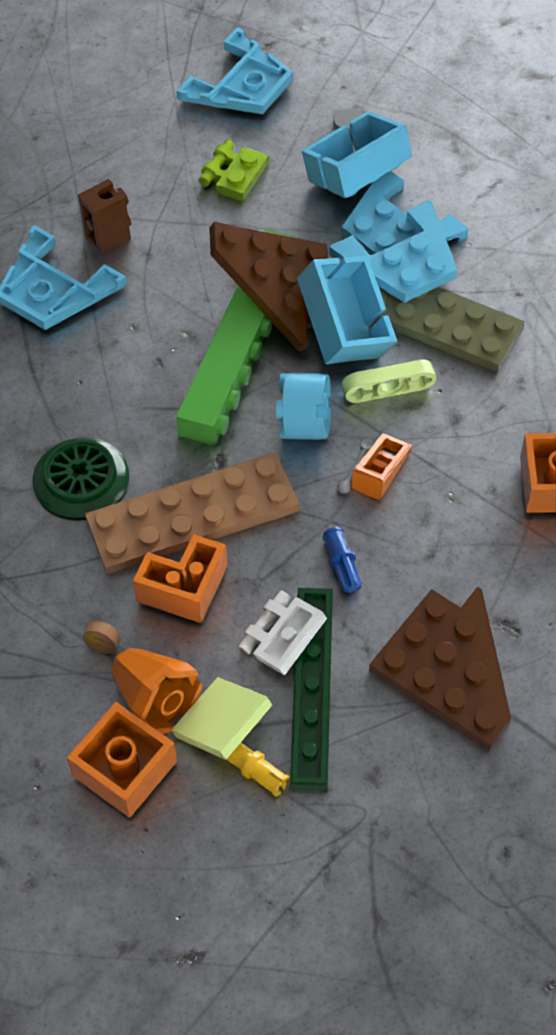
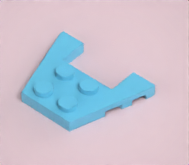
(248, 86)
(381, 224)
(412, 264)
(46, 293)

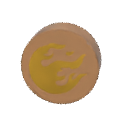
(101, 637)

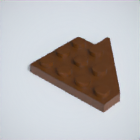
(268, 271)
(449, 666)

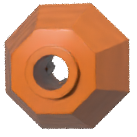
(156, 686)

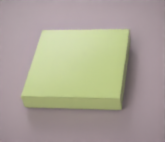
(221, 717)

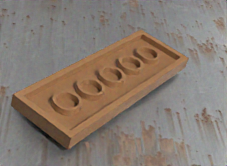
(201, 506)

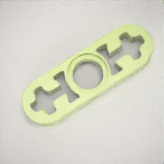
(371, 383)

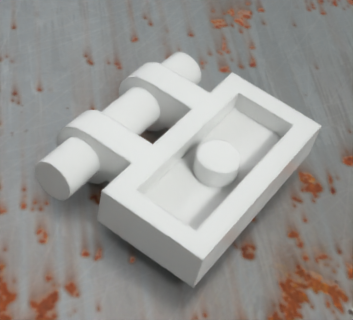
(287, 637)

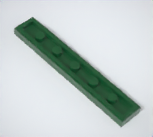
(312, 701)

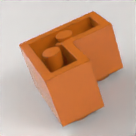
(182, 586)

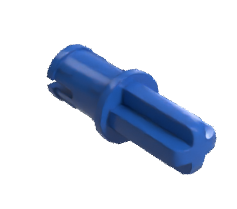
(342, 559)

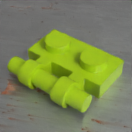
(241, 174)

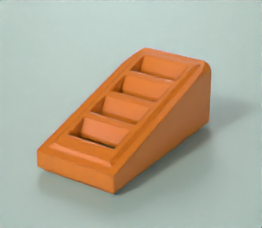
(387, 466)

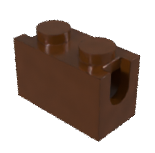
(105, 216)

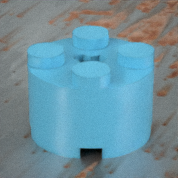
(304, 406)

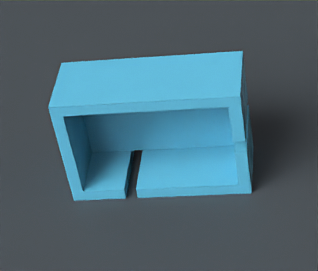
(378, 145)
(345, 308)

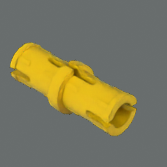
(256, 767)

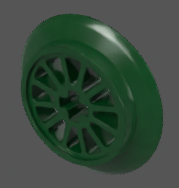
(106, 461)

